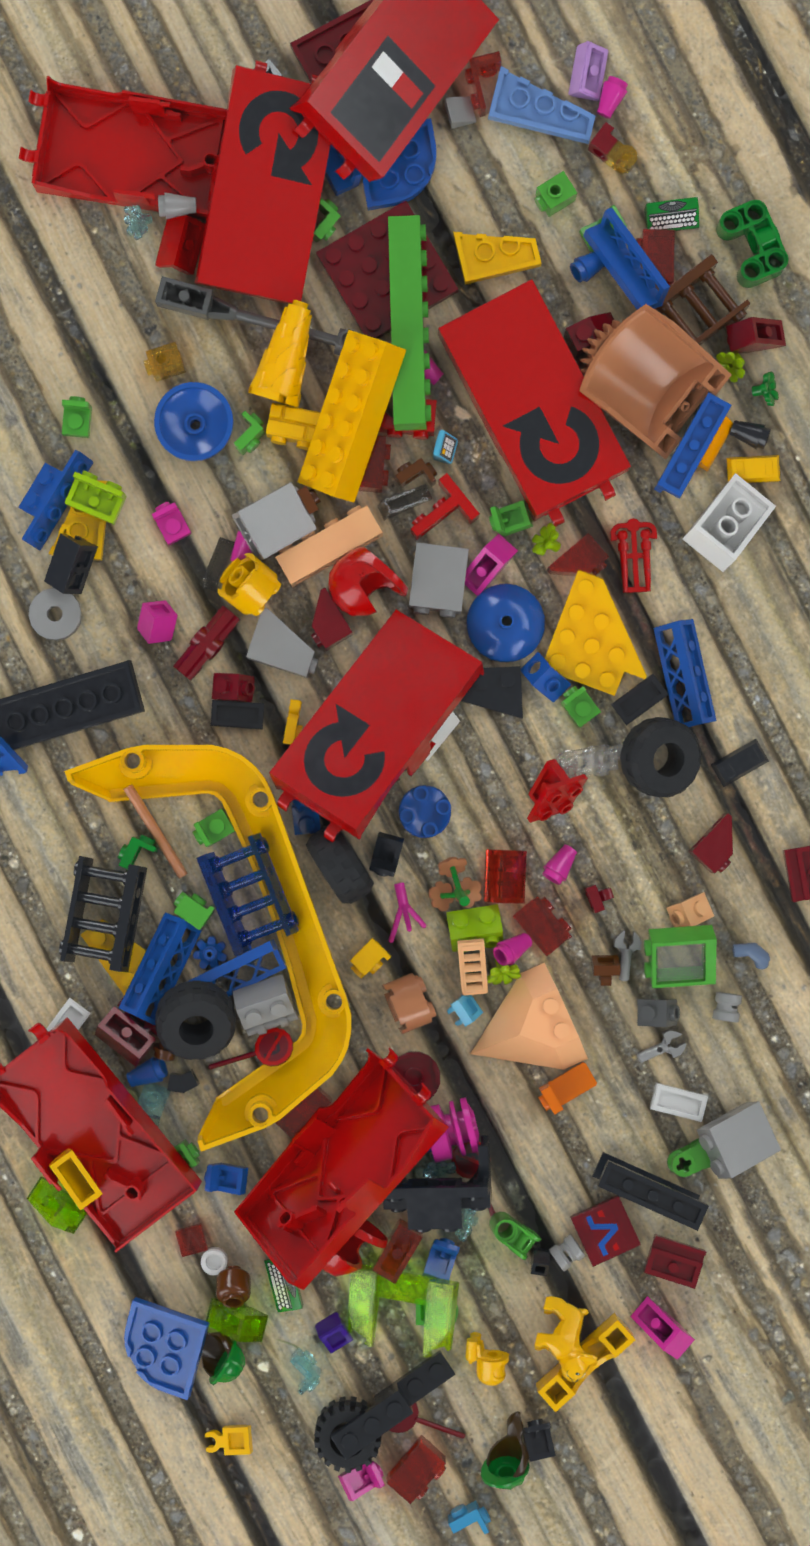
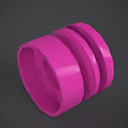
(460, 1131)

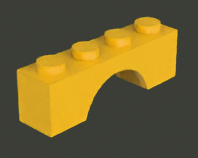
(604, 1343)

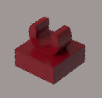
(597, 897)

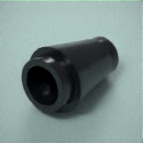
(751, 433)

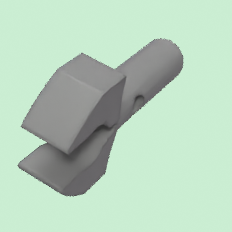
(626, 954)
(663, 1047)

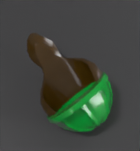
(222, 1358)
(507, 1458)

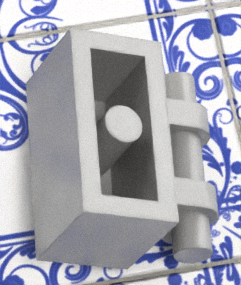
(264, 1005)

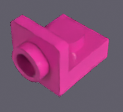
(171, 522)

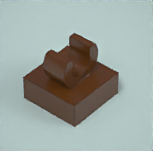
(605, 967)

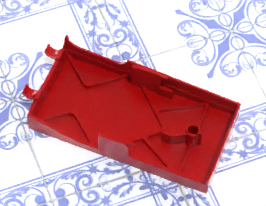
(123, 146)
(74, 1101)

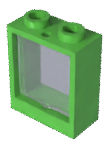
(681, 956)

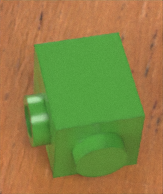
(555, 194)

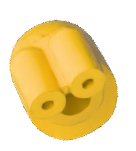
(490, 1363)

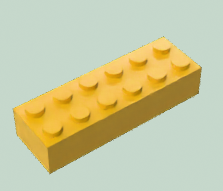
(351, 416)

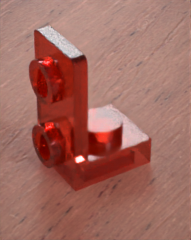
(484, 66)

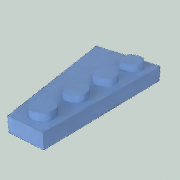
(529, 107)

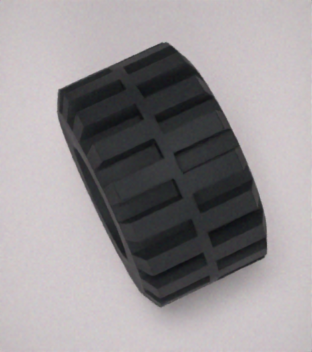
(332, 1416)

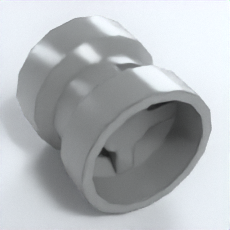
(727, 1007)
(572, 1249)

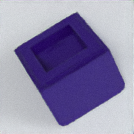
(333, 1332)

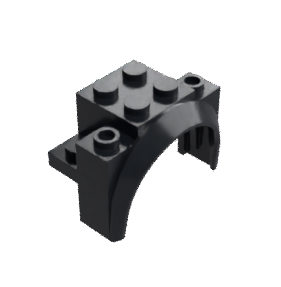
(443, 1201)

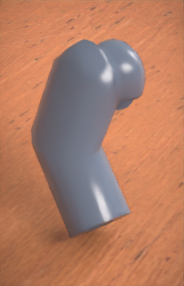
(754, 951)

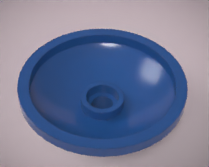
(190, 404)
(500, 641)

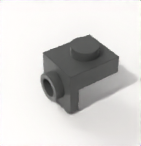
(657, 1012)

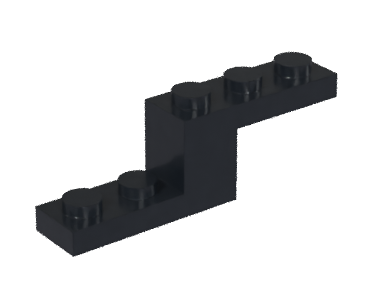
(392, 1405)

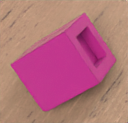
(157, 621)

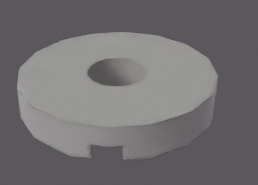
(59, 629)

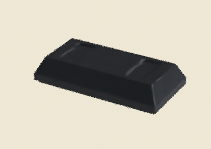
(639, 699)
(237, 714)
(739, 762)

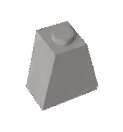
(280, 647)

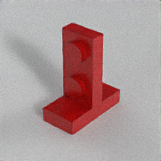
(444, 508)

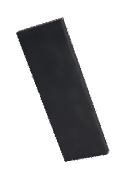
(70, 705)

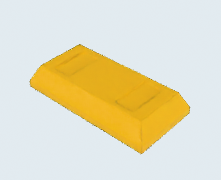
(754, 468)

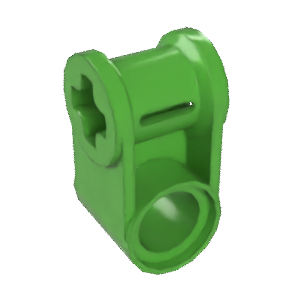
(695, 1158)
(516, 1237)

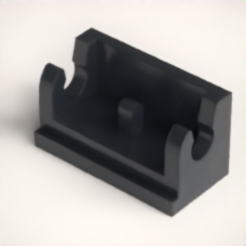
(70, 564)

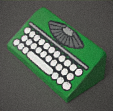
(673, 214)
(286, 1295)

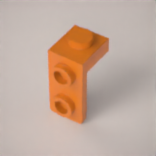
(566, 1087)

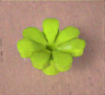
(733, 364)
(546, 540)
(503, 973)

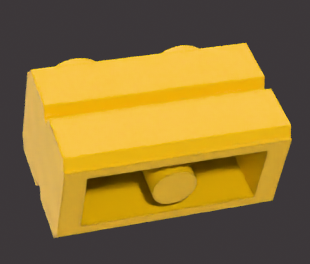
(291, 425)

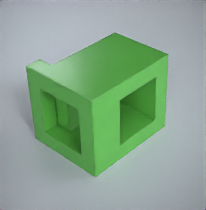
(193, 909)

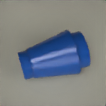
(586, 267)
(149, 1072)

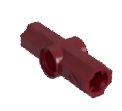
(206, 643)

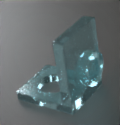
(153, 1101)

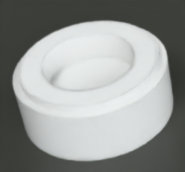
(214, 1260)

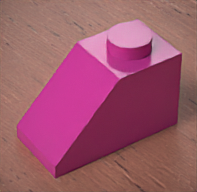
(489, 564)
(662, 1328)

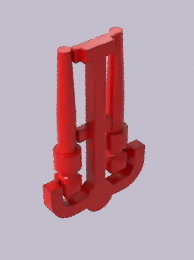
(633, 526)

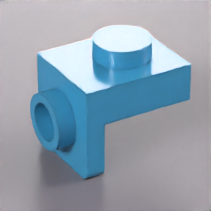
(463, 1516)

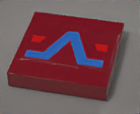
(605, 1230)

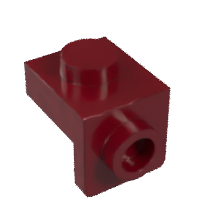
(233, 687)

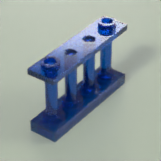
(231, 914)

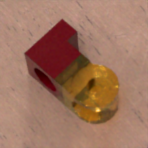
(612, 151)

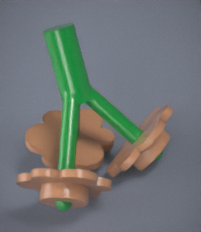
(465, 891)

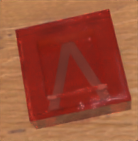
(191, 1240)

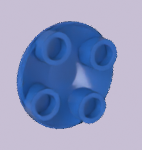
(424, 811)

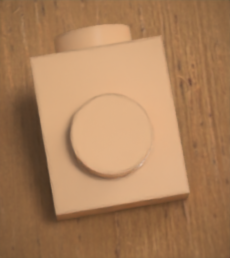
(690, 911)

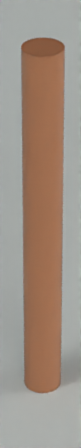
(155, 831)

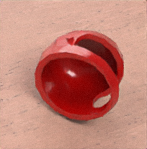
(357, 577)
(348, 1258)

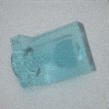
(306, 1365)

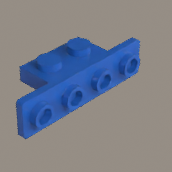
(47, 498)

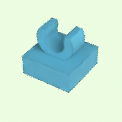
(466, 1009)

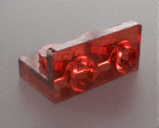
(542, 925)

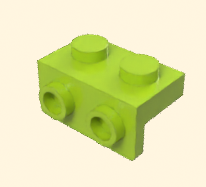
(96, 498)
(475, 924)

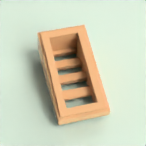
(474, 982)

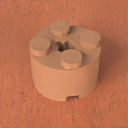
(408, 1002)

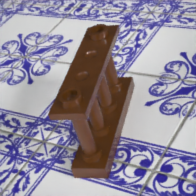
(684, 287)

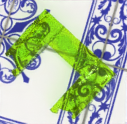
(435, 1293)

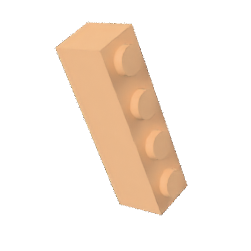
(329, 545)

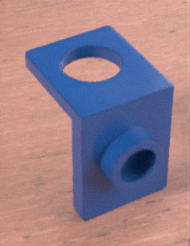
(546, 679)

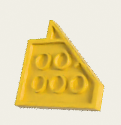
(592, 639)

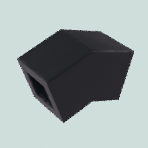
(182, 1082)
(540, 1261)

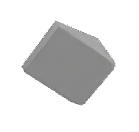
(459, 111)

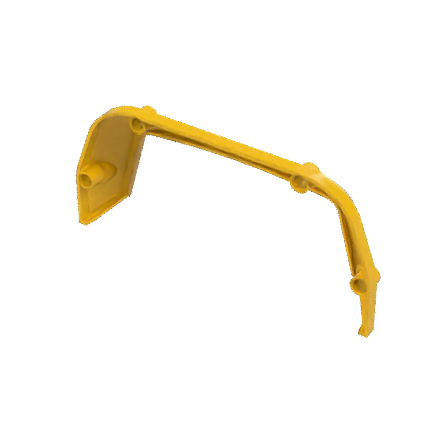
(311, 967)

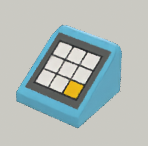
(445, 447)

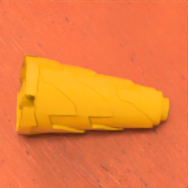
(284, 361)

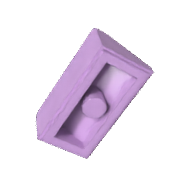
(588, 71)

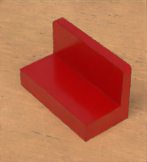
(180, 244)

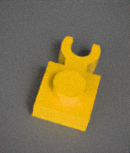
(292, 725)
(234, 1440)

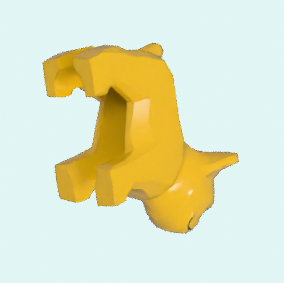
(565, 1339)

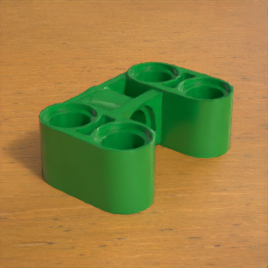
(762, 238)

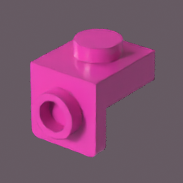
(360, 1482)

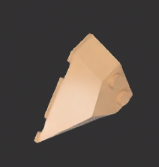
(532, 1025)

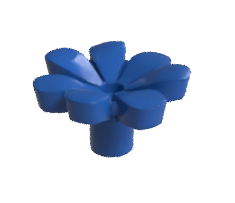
(214, 948)

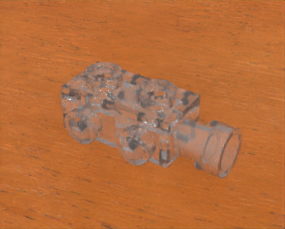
(589, 761)

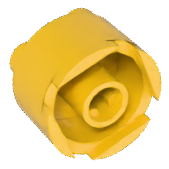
(248, 584)

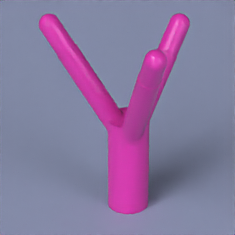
(404, 908)

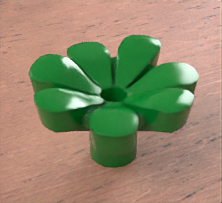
(767, 389)

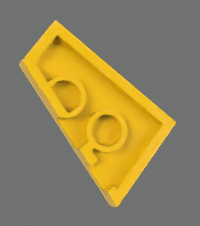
(491, 256)
(85, 526)
(106, 942)

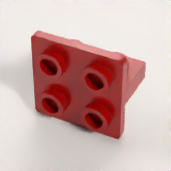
(554, 792)

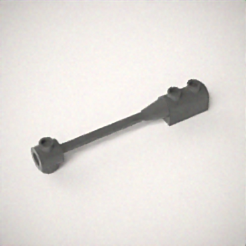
(202, 303)

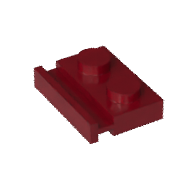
(798, 872)
(674, 1261)

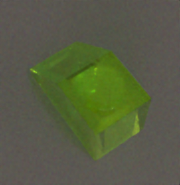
(56, 1206)
(239, 1323)

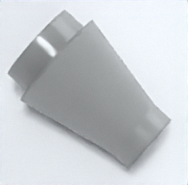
(176, 205)

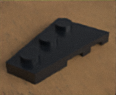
(498, 691)

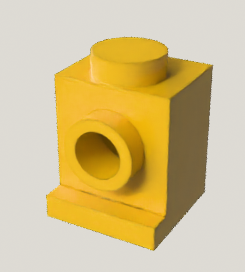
(369, 958)

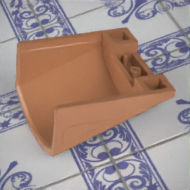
(652, 378)

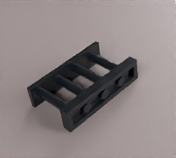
(123, 931)
(650, 1191)

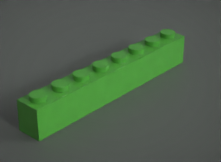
(407, 321)

